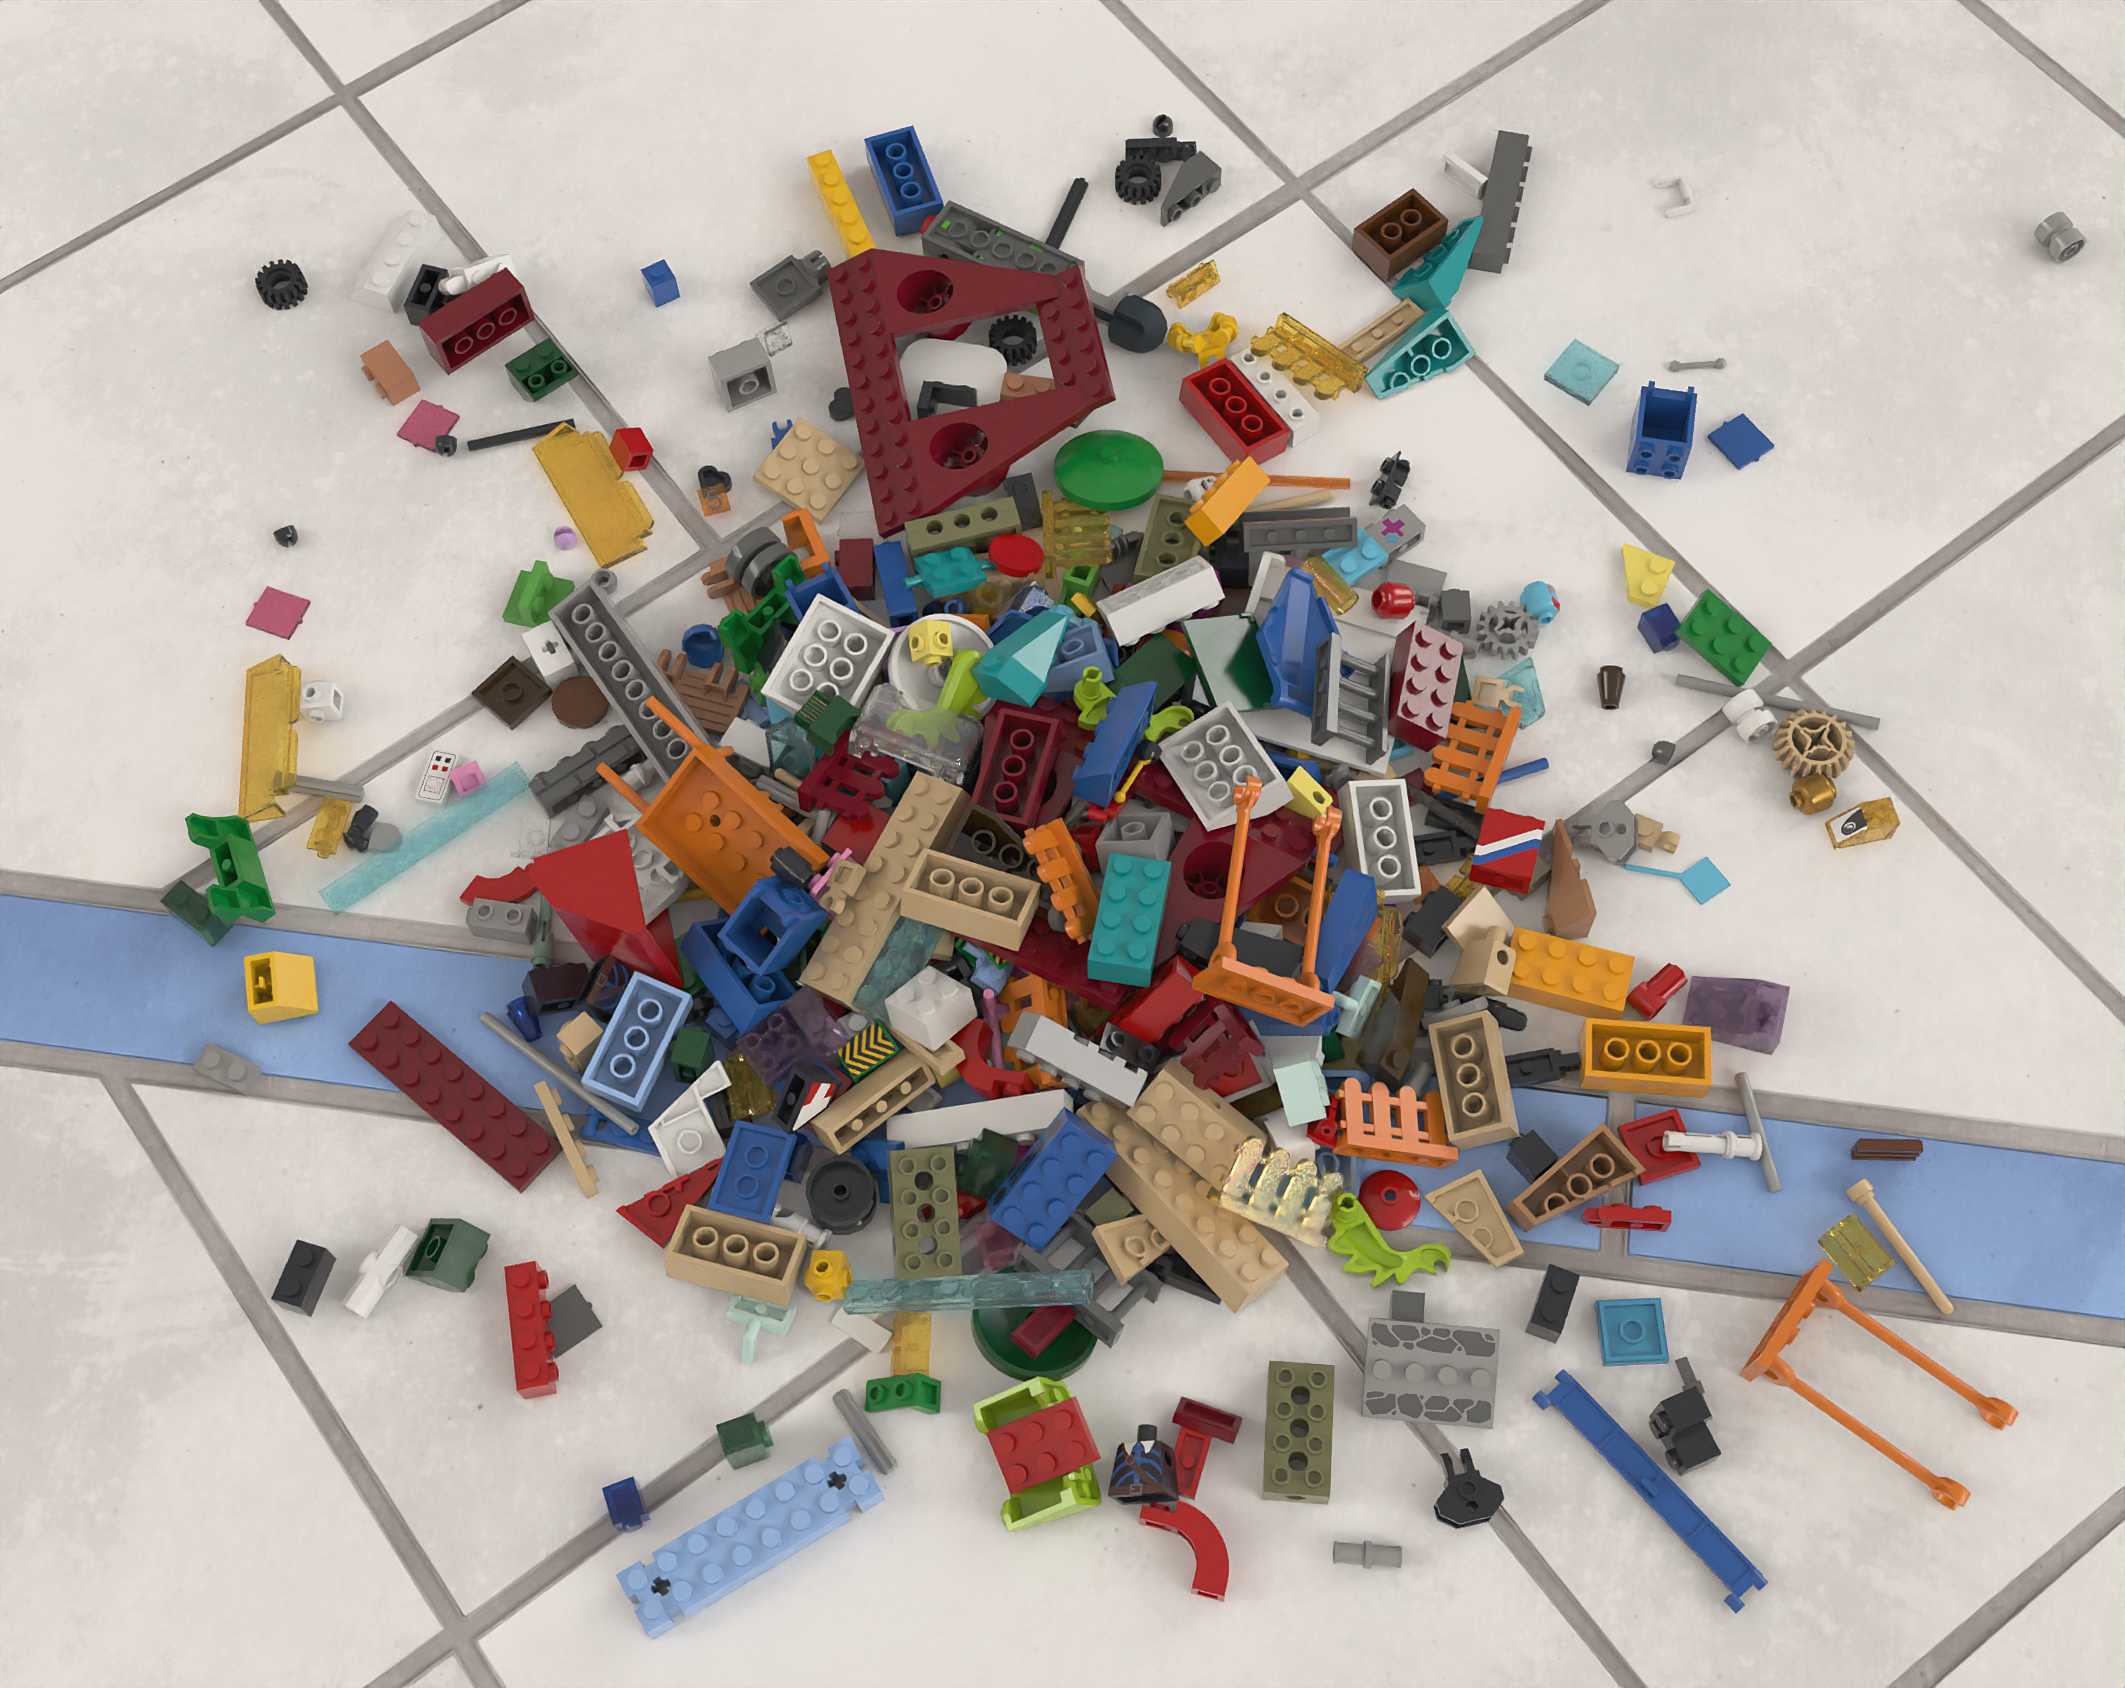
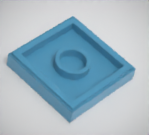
(1631, 1332)

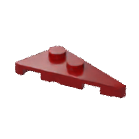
(661, 1210)

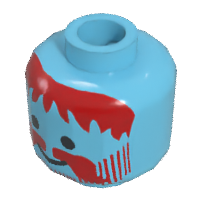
(1541, 601)

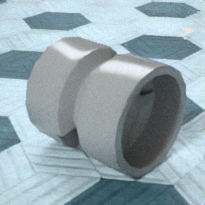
(2060, 236)

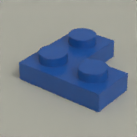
(873, 1155)

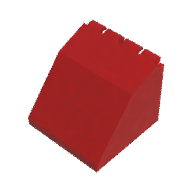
(600, 903)

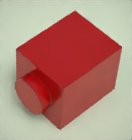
(631, 449)

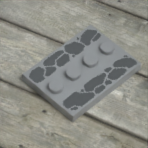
(1430, 1373)

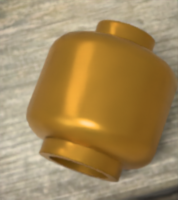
(1813, 794)

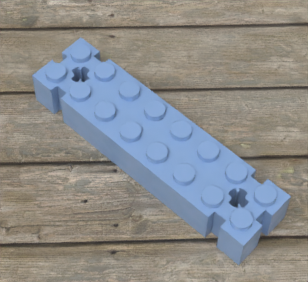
(749, 1537)

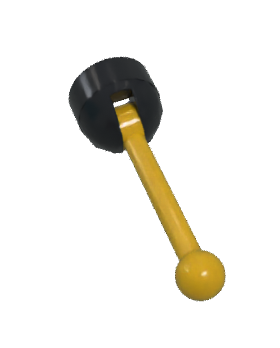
(1147, 754)

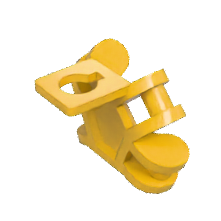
(1210, 342)

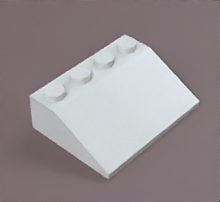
(829, 653)
(1213, 758)

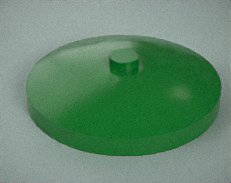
(1108, 470)

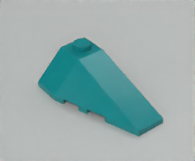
(1443, 268)
(1424, 351)
(1020, 663)

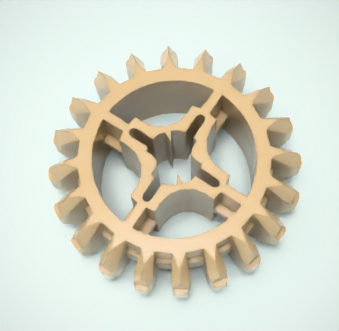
(1805, 730)

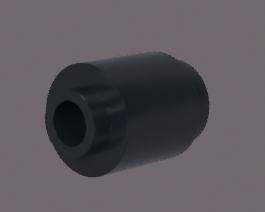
(792, 867)

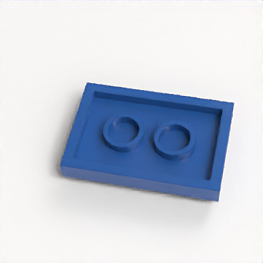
(752, 1172)

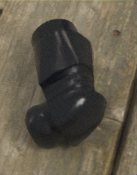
(359, 826)

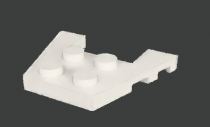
(687, 1130)

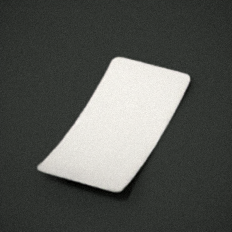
(862, 1330)

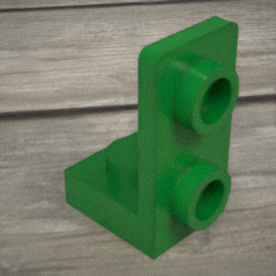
(903, 1392)

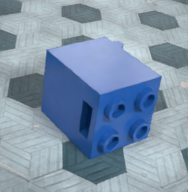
(1661, 432)
(827, 584)
(785, 912)

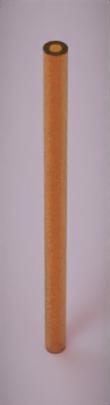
(1276, 480)

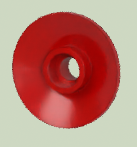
(1390, 1214)

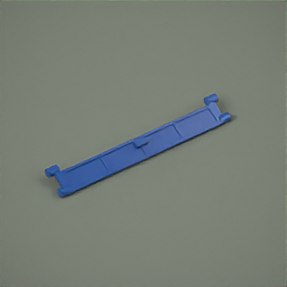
(1654, 1487)

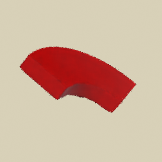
(509, 888)

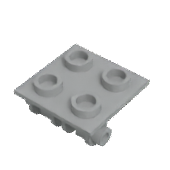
(1423, 581)

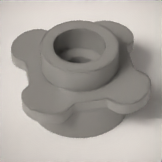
(1340, 776)

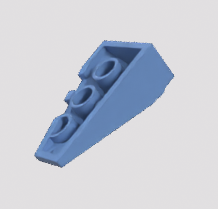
(1078, 650)
(1347, 1166)

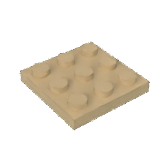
(809, 470)

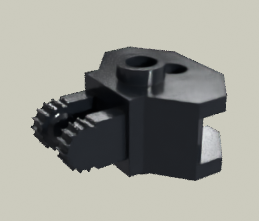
(1464, 1491)

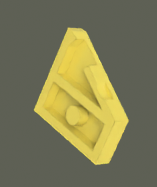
(1645, 575)

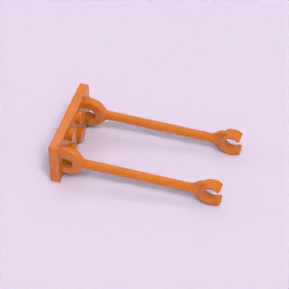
(1255, 987)
(1783, 1331)

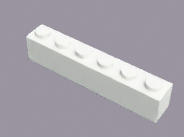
(1015, 1117)

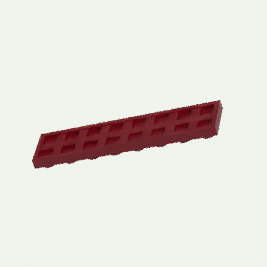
(456, 1096)

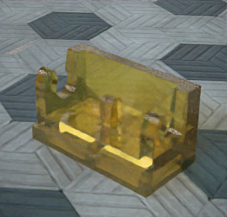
(747, 1094)
(1856, 1252)
(910, 1343)

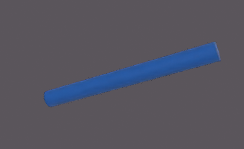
(1509, 774)

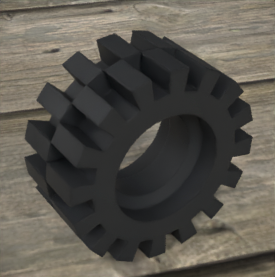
(1138, 168)
(278, 273)
(1009, 328)

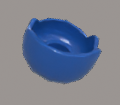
(702, 645)

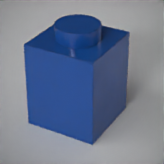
(660, 283)

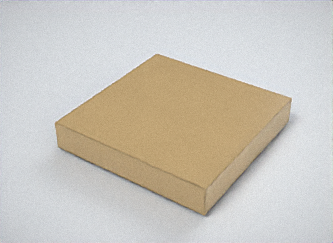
(1475, 917)

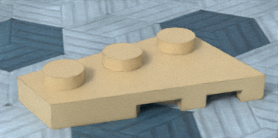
(1478, 1217)
(1130, 1245)

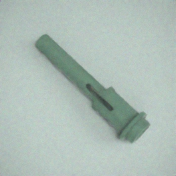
(543, 950)

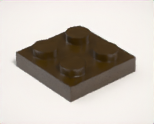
(512, 693)

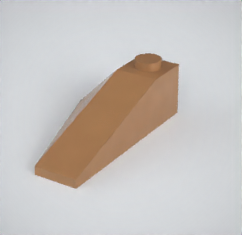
(1568, 898)

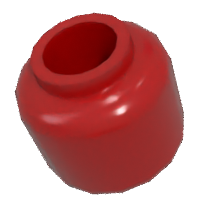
(1393, 600)

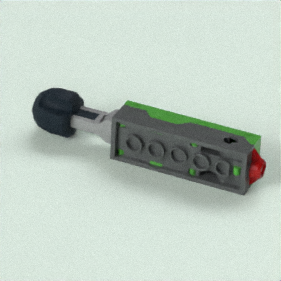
(973, 238)

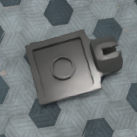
(792, 284)

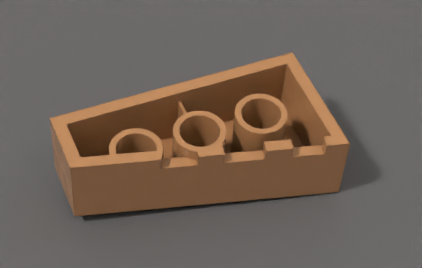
(1580, 1176)

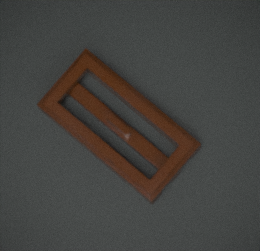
(1887, 1149)

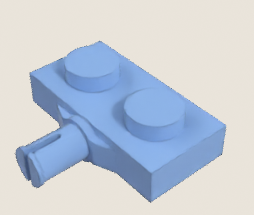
(986, 973)

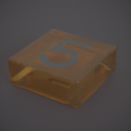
(714, 500)

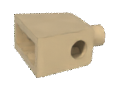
(1485, 965)

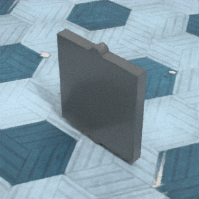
(571, 1320)

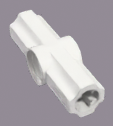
(380, 1271)

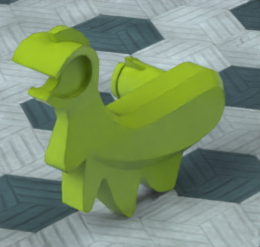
(961, 687)
(1094, 697)
(1360, 1239)

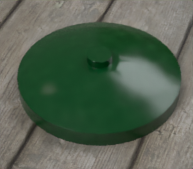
(1056, 1362)

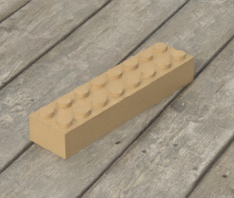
(857, 934)
(1172, 1195)

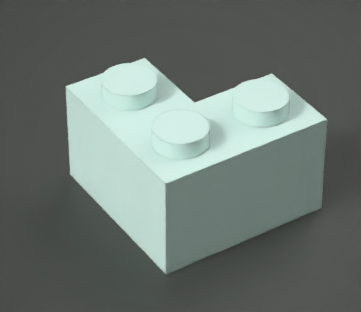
(1301, 1087)

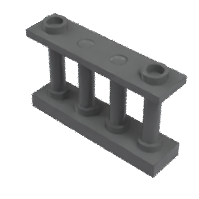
(1298, 529)
(1328, 703)
(1094, 1317)

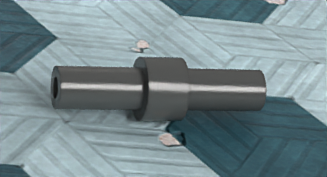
(1688, 1377)

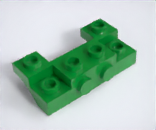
(746, 634)
(237, 867)

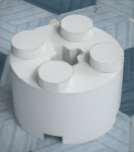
(1290, 1138)

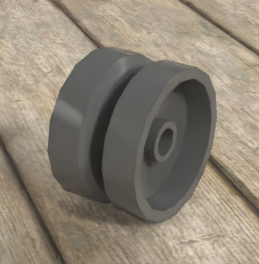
(755, 559)

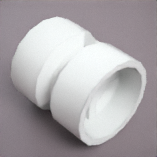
(1748, 714)

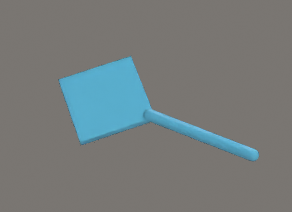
(1701, 879)

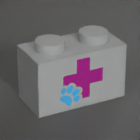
(1397, 532)

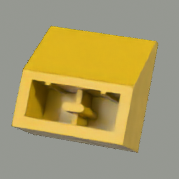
(280, 986)

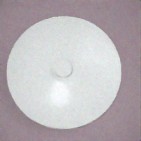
(926, 681)

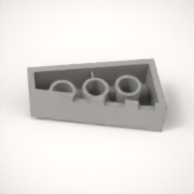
(1075, 1060)

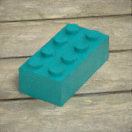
(1129, 920)

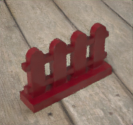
(836, 771)
(1229, 1023)

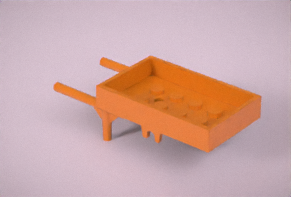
(684, 825)

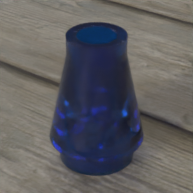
(520, 1016)

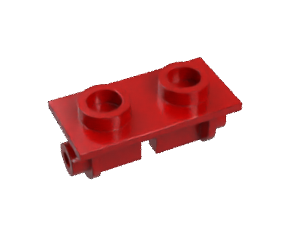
(1324, 1130)

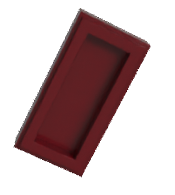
(1042, 1328)
(1207, 1420)

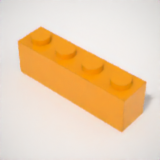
(1227, 500)

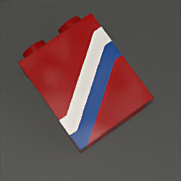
(1506, 850)

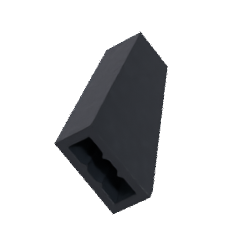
(1201, 938)

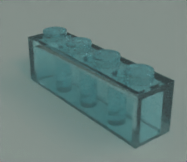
(898, 961)

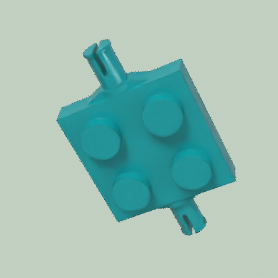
(949, 572)

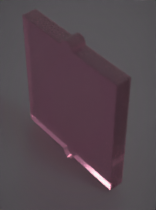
(427, 423)
(278, 613)

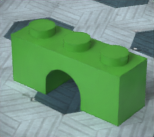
(1078, 579)

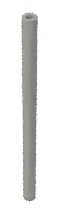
(1777, 701)
(559, 1073)

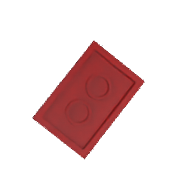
(1043, 1445)

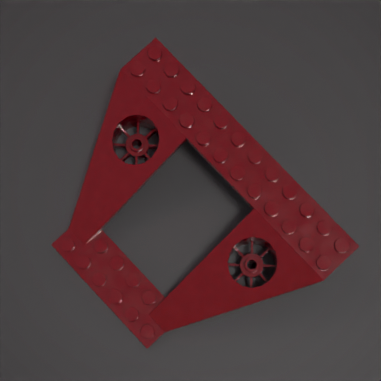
(934, 460)
(1200, 864)

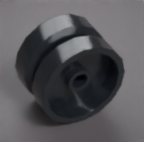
(845, 1213)

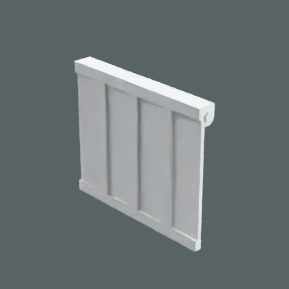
(1363, 637)

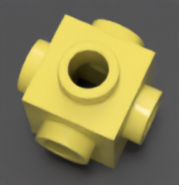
(930, 642)

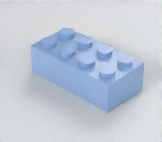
(637, 1042)

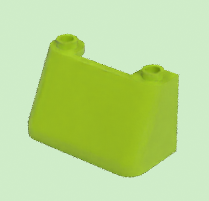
(1054, 1498)

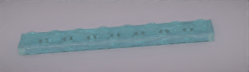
(425, 839)
(970, 1292)

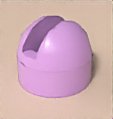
(565, 538)

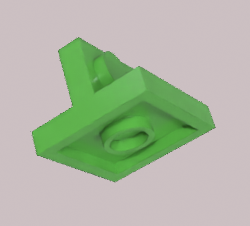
(535, 596)

